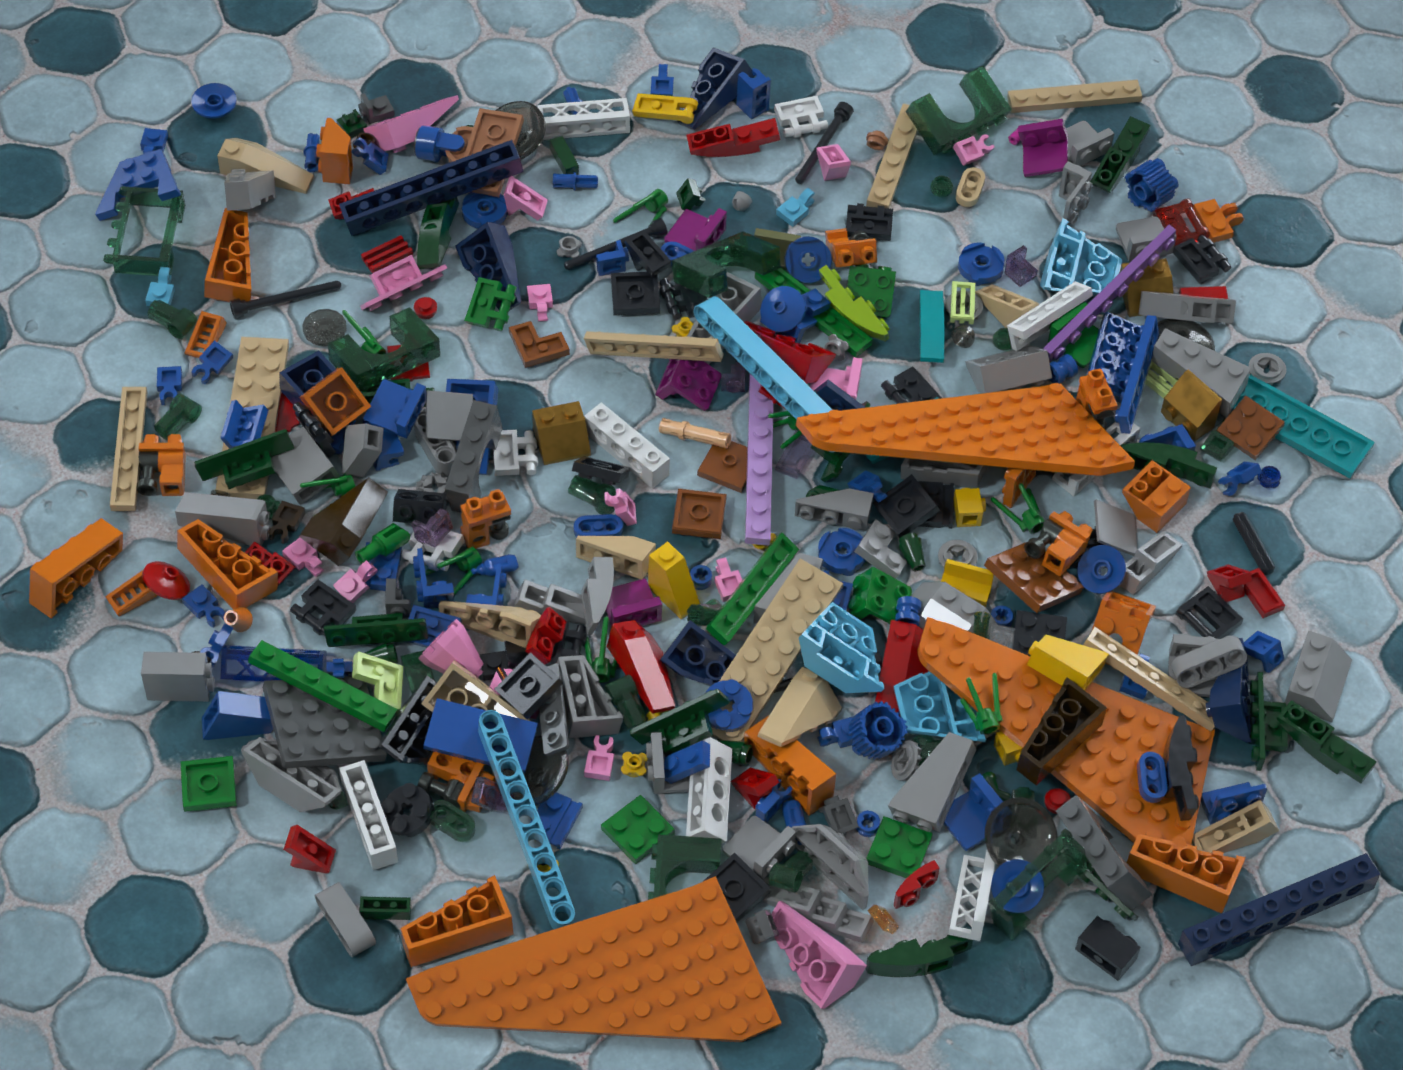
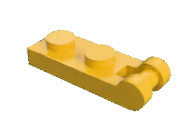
(665, 107)

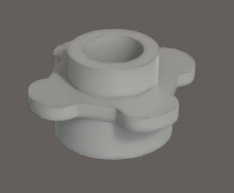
(566, 243)
(837, 346)

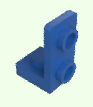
(1171, 435)
(496, 598)

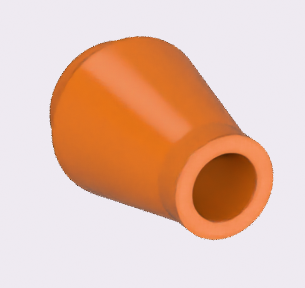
(239, 619)

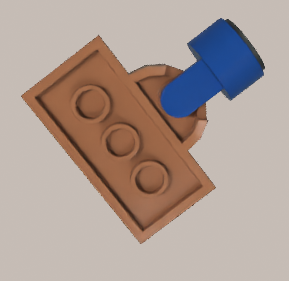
(488, 131)

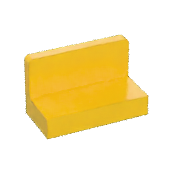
(969, 579)

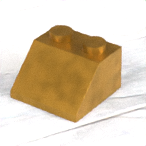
(1155, 279)
(1192, 404)
(561, 432)

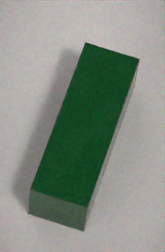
(563, 155)
(385, 908)

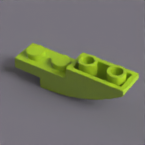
(857, 311)

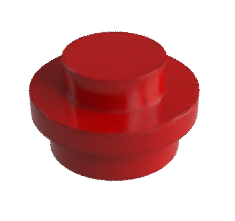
(425, 307)
(1055, 799)

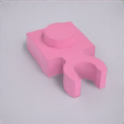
(972, 150)
(600, 762)

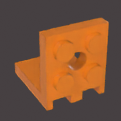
(1125, 617)

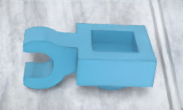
(795, 210)
(163, 289)

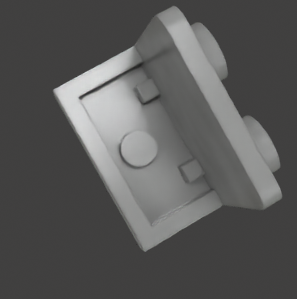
(1086, 143)
(1075, 189)
(1138, 234)
(1183, 644)
(656, 772)
(761, 845)

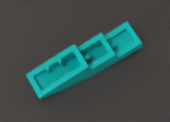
(931, 326)

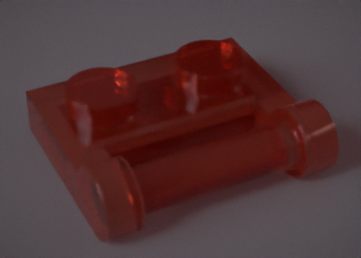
(1172, 216)

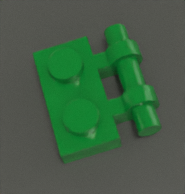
(484, 302)

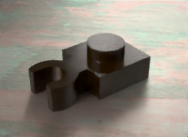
(286, 518)

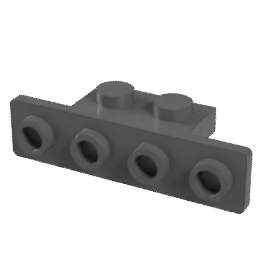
(553, 720)

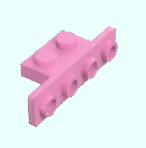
(398, 277)

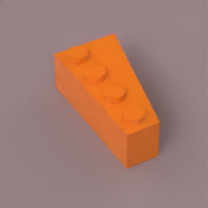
(229, 265)
(73, 565)
(225, 567)
(796, 767)
(1186, 871)
(459, 925)

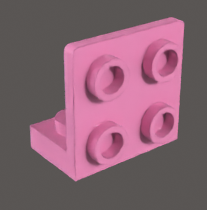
(846, 380)

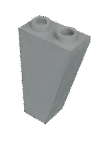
(233, 517)
(934, 785)

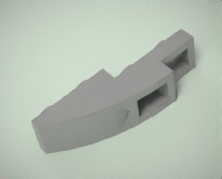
(1187, 307)

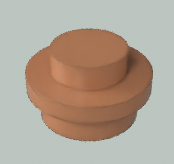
(876, 140)

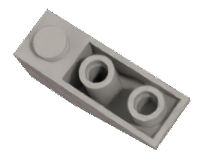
(842, 507)

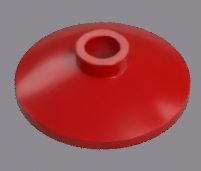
(166, 580)

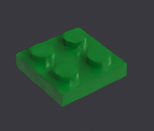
(208, 783)
(636, 828)
(898, 847)

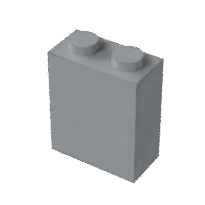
(303, 465)
(177, 676)

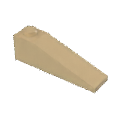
(254, 157)
(494, 621)
(465, 688)
(800, 709)

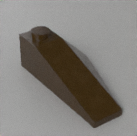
(344, 522)

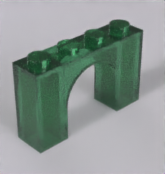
(941, 132)
(704, 268)
(369, 369)
(682, 855)

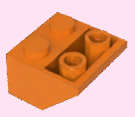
(335, 154)
(1156, 496)

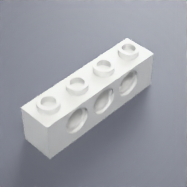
(627, 445)
(710, 795)
(368, 815)

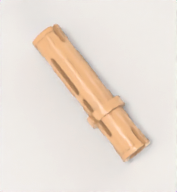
(685, 430)

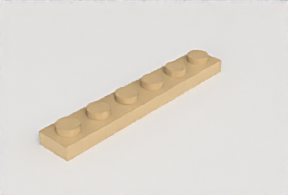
(1074, 96)
(893, 161)
(653, 346)
(126, 461)
(1151, 678)

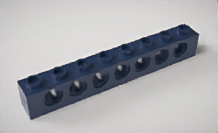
(431, 187)
(1278, 909)

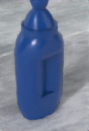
(488, 567)
(793, 814)

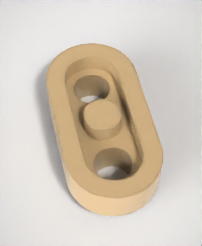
(970, 187)

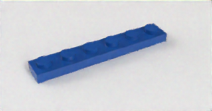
(1139, 369)

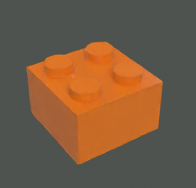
(335, 401)

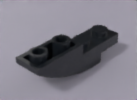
(1179, 760)

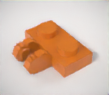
(1214, 218)

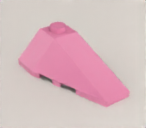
(401, 130)
(819, 959)

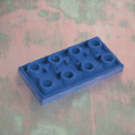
(1114, 351)
(455, 733)

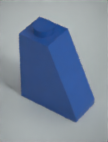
(236, 716)

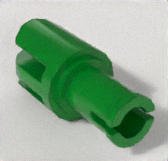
(384, 543)

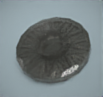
(324, 326)

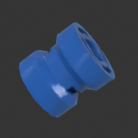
(1063, 368)
(908, 610)

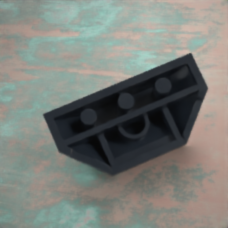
(408, 730)

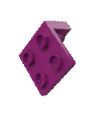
(1044, 147)
(696, 230)
(690, 379)
(635, 603)

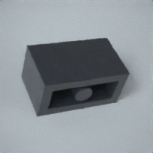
(1108, 947)

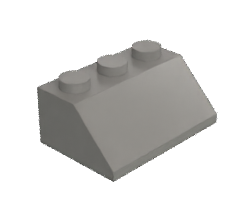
(1010, 369)
(1319, 676)

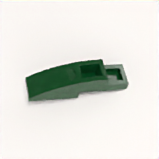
(1121, 155)
(434, 233)
(1175, 459)
(1322, 744)
(911, 960)

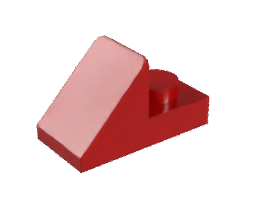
(1229, 581)
(754, 784)
(308, 851)

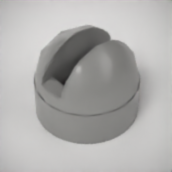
(741, 201)

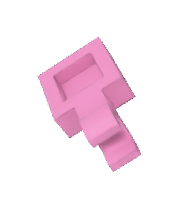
(540, 298)
(623, 506)
(303, 555)
(726, 580)
(353, 584)

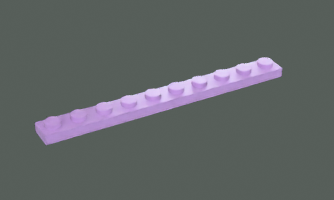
(758, 467)

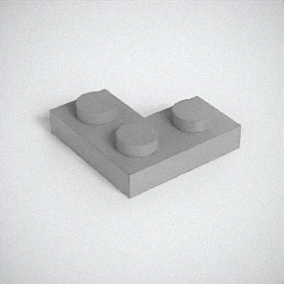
(875, 550)

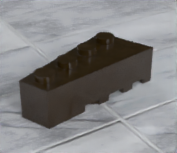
(1062, 730)

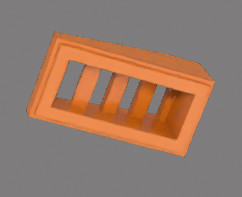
(201, 326)
(137, 600)

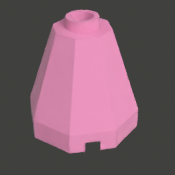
(451, 646)

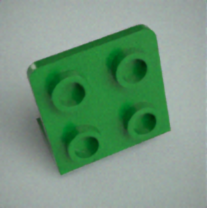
(873, 285)
(1084, 346)
(876, 595)

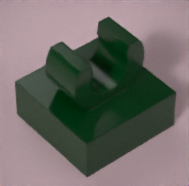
(352, 123)
(689, 195)

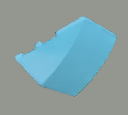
(1079, 260)
(842, 651)
(933, 708)

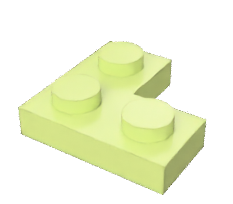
(381, 673)

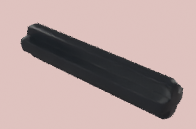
(1253, 543)

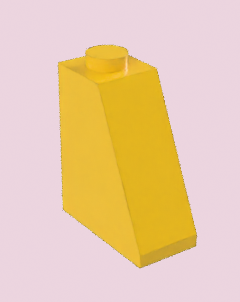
(671, 579)
(1065, 659)

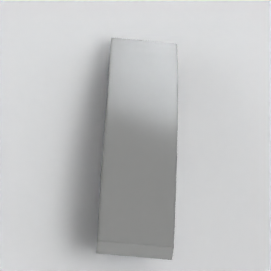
(824, 912)

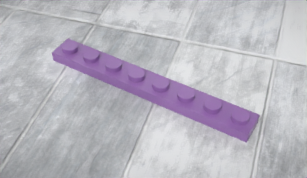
(1115, 288)

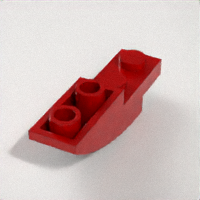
(727, 142)

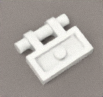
(799, 111)
(506, 454)
(446, 548)

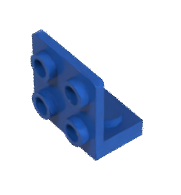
(396, 407)
(432, 594)
(1228, 800)
(970, 813)

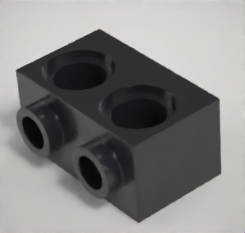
(417, 505)

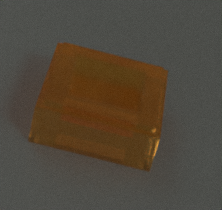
(883, 918)

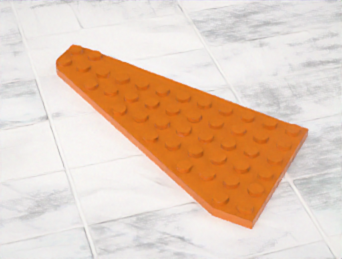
(1009, 428)
(1106, 763)
(635, 972)

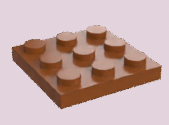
(1031, 580)

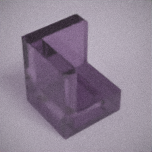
(1018, 268)

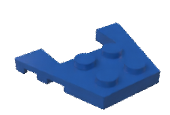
(141, 171)

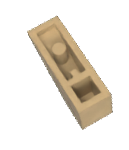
(1005, 304)
(628, 552)
(1237, 829)

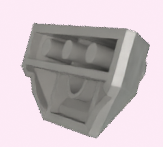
(948, 605)
(299, 787)
(836, 860)

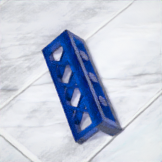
(242, 653)

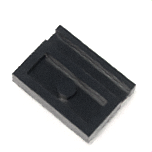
(944, 499)

